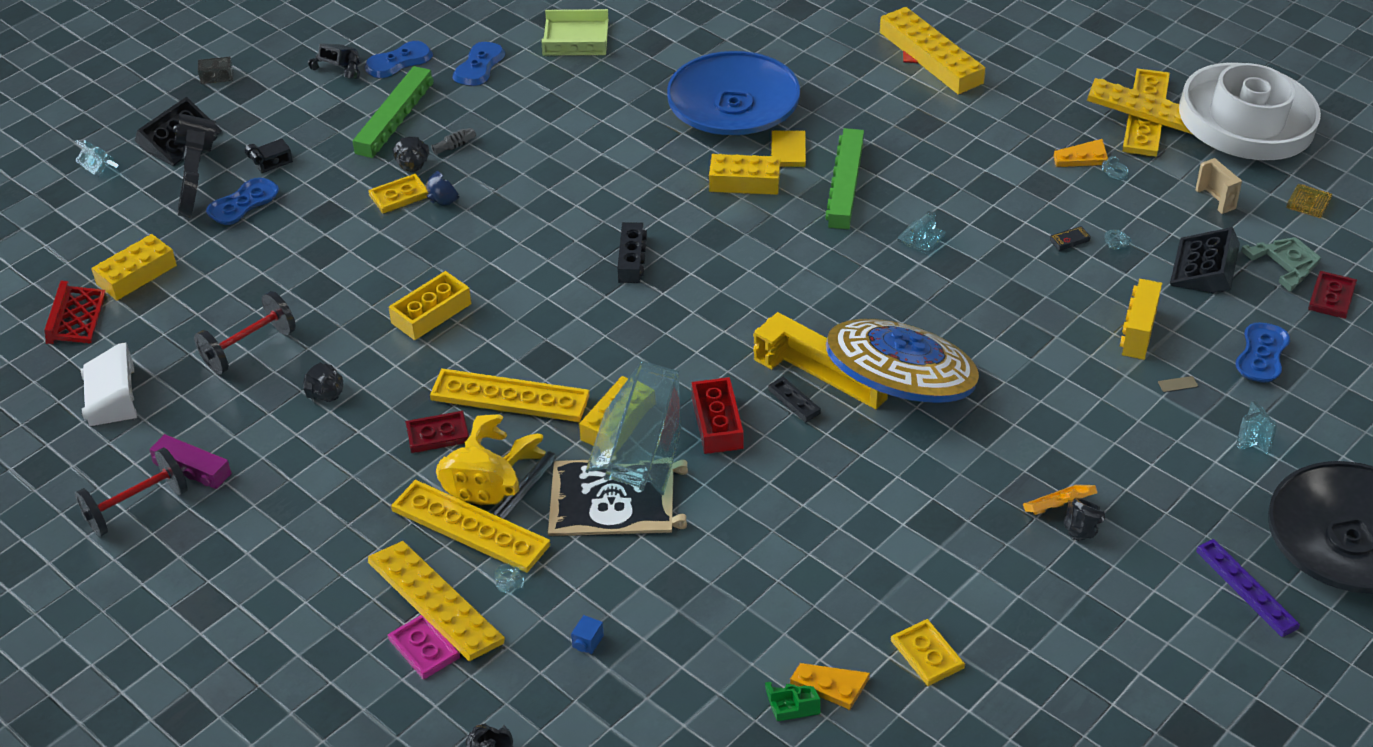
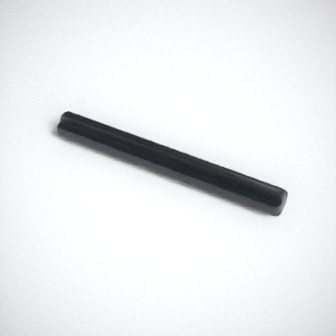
(525, 485)

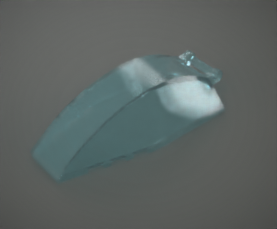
(640, 429)

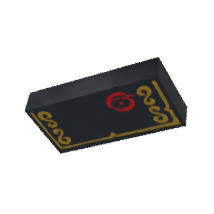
(1070, 238)

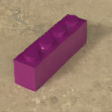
(194, 462)

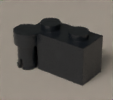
(269, 155)

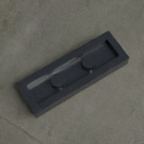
(794, 399)

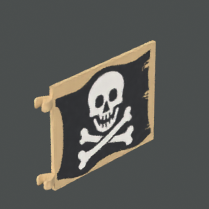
(593, 506)

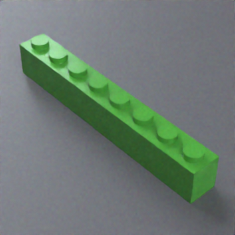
(392, 112)
(845, 179)

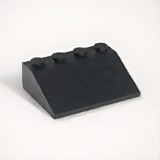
(158, 135)
(1206, 261)

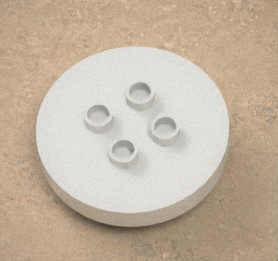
(1249, 111)

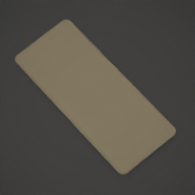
(1177, 383)

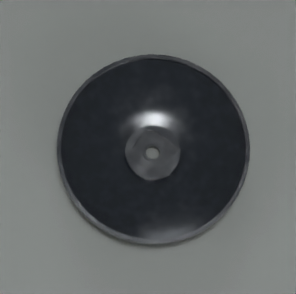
(1315, 514)

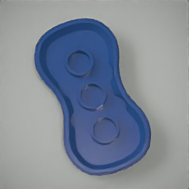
(389, 63)
(479, 63)
(250, 195)
(1262, 353)

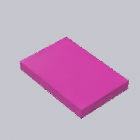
(423, 646)

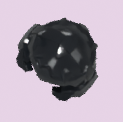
(411, 153)
(323, 383)
(1083, 519)
(489, 737)

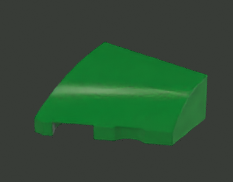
(793, 701)

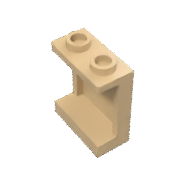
(1219, 183)

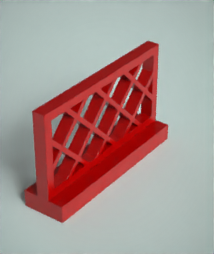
(63, 300)

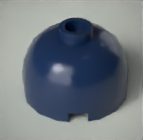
(440, 190)

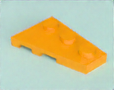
(1085, 154)
(1059, 498)
(832, 684)

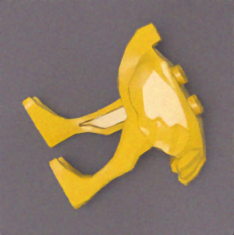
(481, 475)

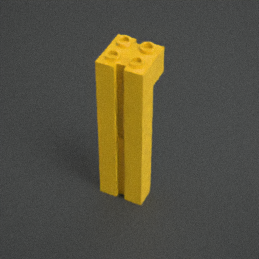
(806, 349)

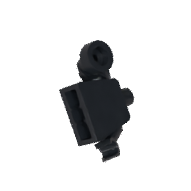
(338, 55)

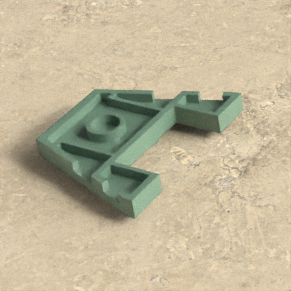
(1291, 255)

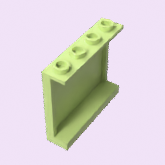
(575, 32)

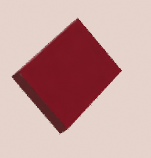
(1332, 294)
(437, 431)

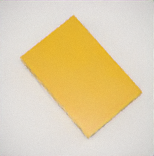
(790, 147)
(398, 193)
(927, 652)

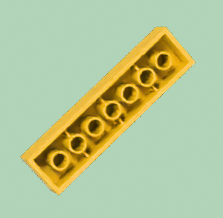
(932, 50)

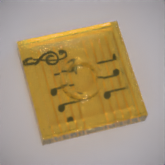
(1309, 200)

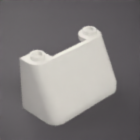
(109, 387)

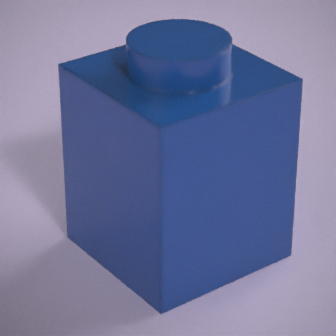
(587, 634)

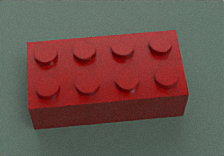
(717, 415)

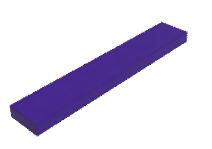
(1247, 587)

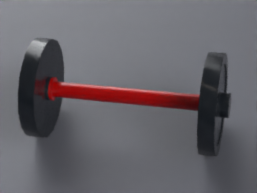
(277, 313)
(169, 471)

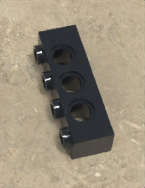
(631, 252)

